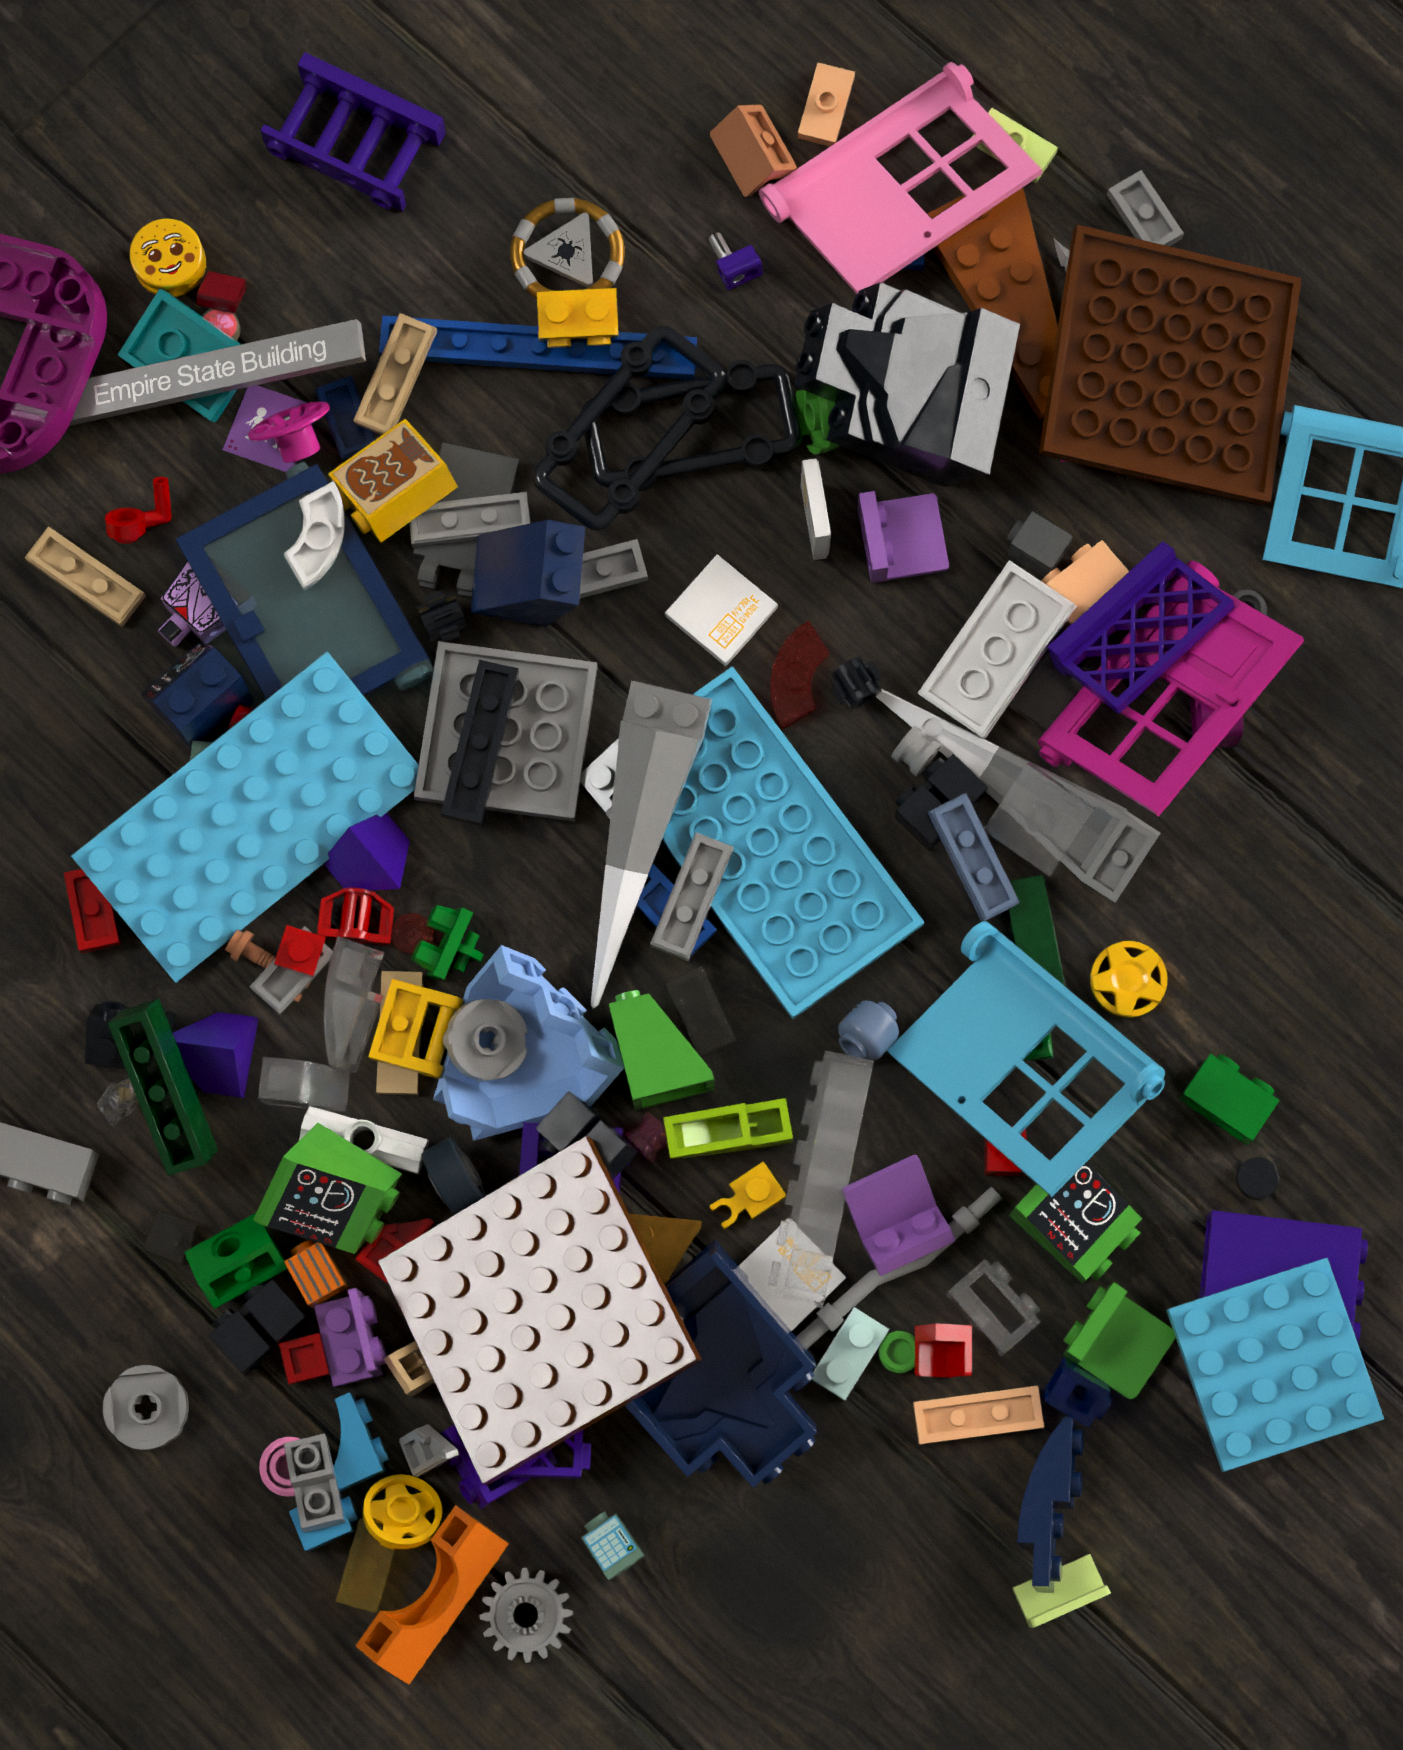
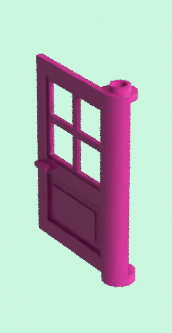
(1219, 670)

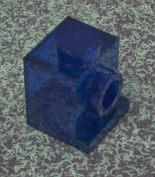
(1084, 1408)

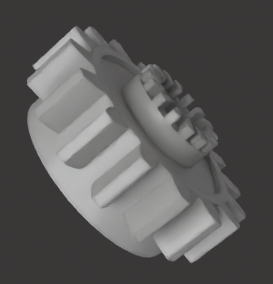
(549, 1615)

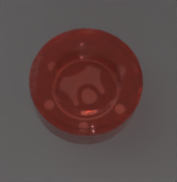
(408, 931)

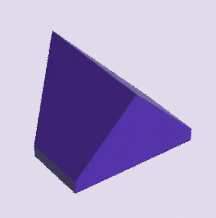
(370, 855)
(219, 1052)

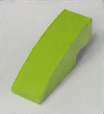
(728, 1129)

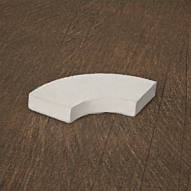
(320, 536)

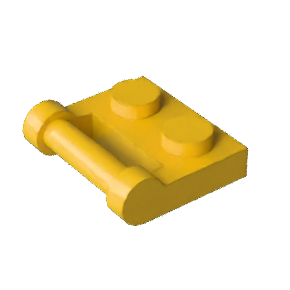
(402, 1023)

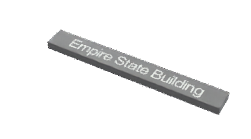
(221, 371)

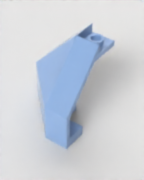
(560, 1055)

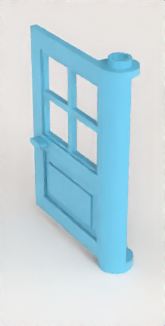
(1301, 429)
(987, 1030)

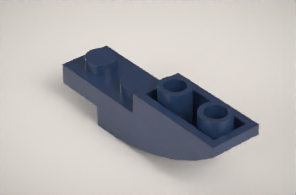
(1050, 1487)

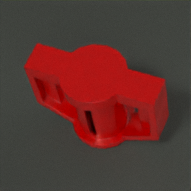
(361, 932)

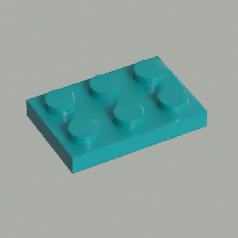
(173, 332)

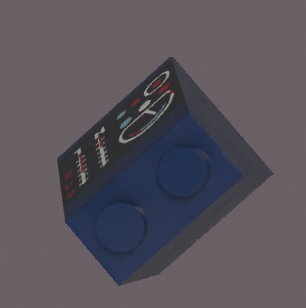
(198, 694)

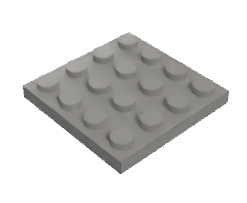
(542, 739)

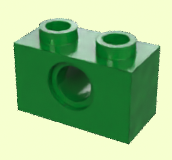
(235, 1260)

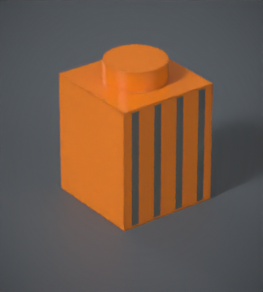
(315, 1272)

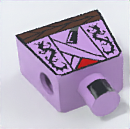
(190, 610)

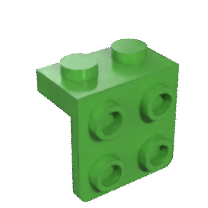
(1118, 1341)

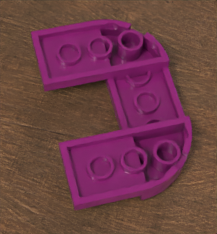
(55, 352)

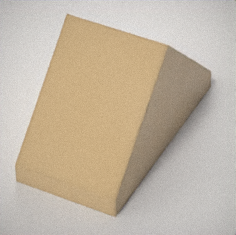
(410, 1369)

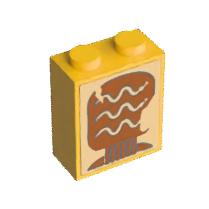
(392, 481)

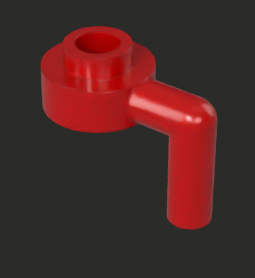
(129, 523)

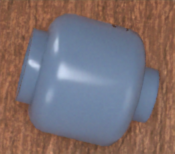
(868, 1030)

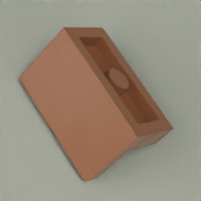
(752, 148)

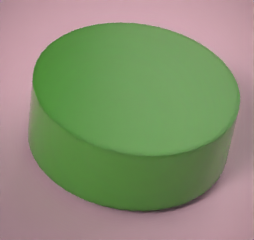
(897, 1352)

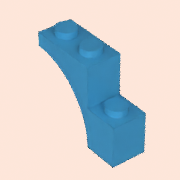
(357, 1461)

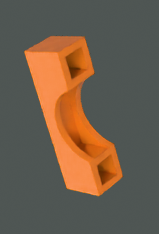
(406, 1637)

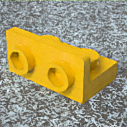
(577, 315)

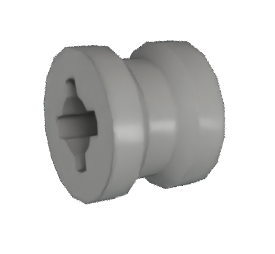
(916, 751)

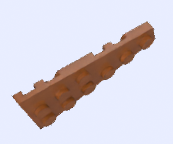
(1001, 270)

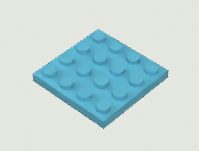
(1275, 1364)

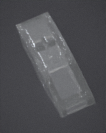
(350, 1003)

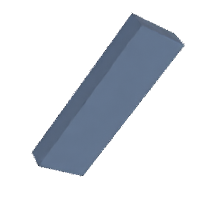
(973, 857)

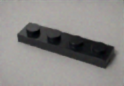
(480, 743)

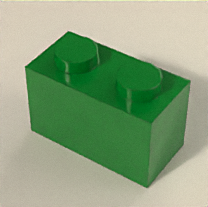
(1229, 1098)

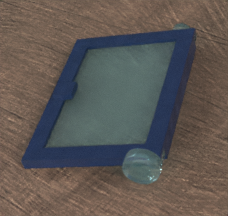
(280, 624)

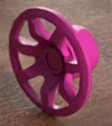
(294, 436)

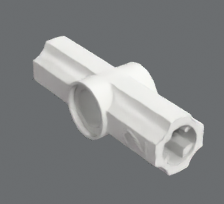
(390, 1146)

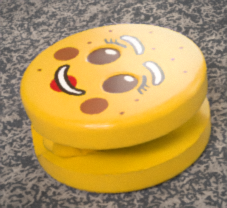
(168, 257)

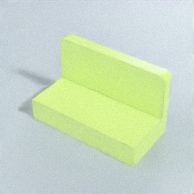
(1078, 1587)

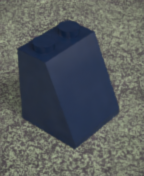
(528, 572)

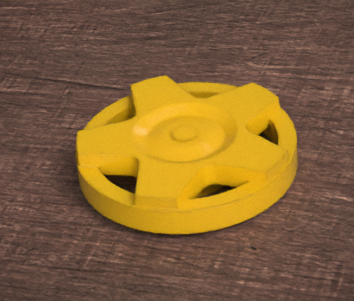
(1128, 979)
(402, 1512)

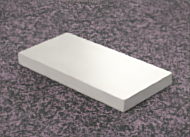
(997, 649)

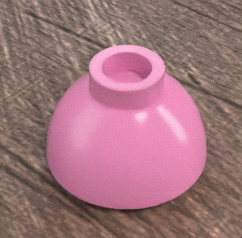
(274, 1468)

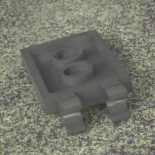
(476, 476)

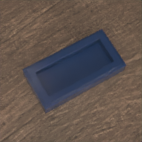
(344, 404)

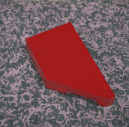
(389, 1240)

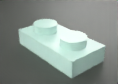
(849, 1353)

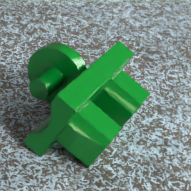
(453, 926)

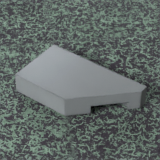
(426, 1450)

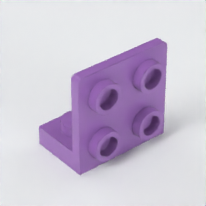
(902, 536)
(897, 1215)
(349, 1339)

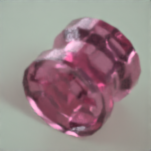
(648, 1137)

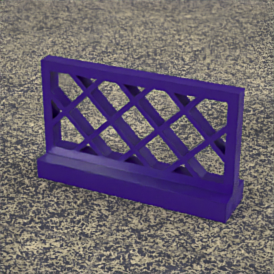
(1113, 614)

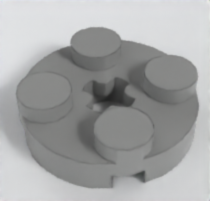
(463, 1040)
(128, 1391)

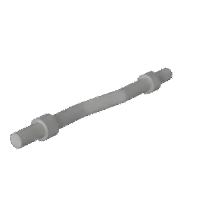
(831, 1315)

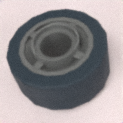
(453, 1175)

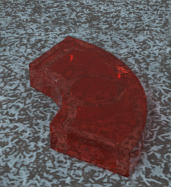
(793, 675)

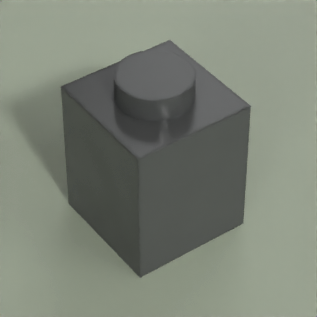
(1038, 544)

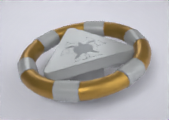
(567, 248)

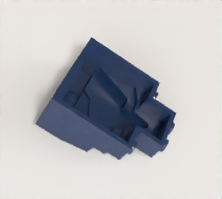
(740, 1388)

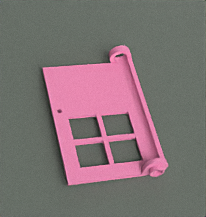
(863, 215)

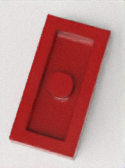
(91, 914)

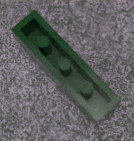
(163, 1087)

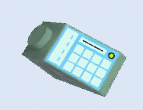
(611, 1544)

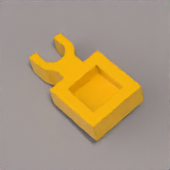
(753, 1192)

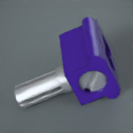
(738, 266)

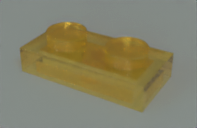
(365, 1571)

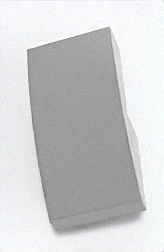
(314, 1483)

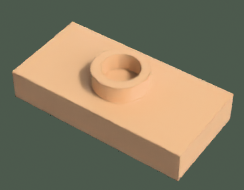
(826, 104)

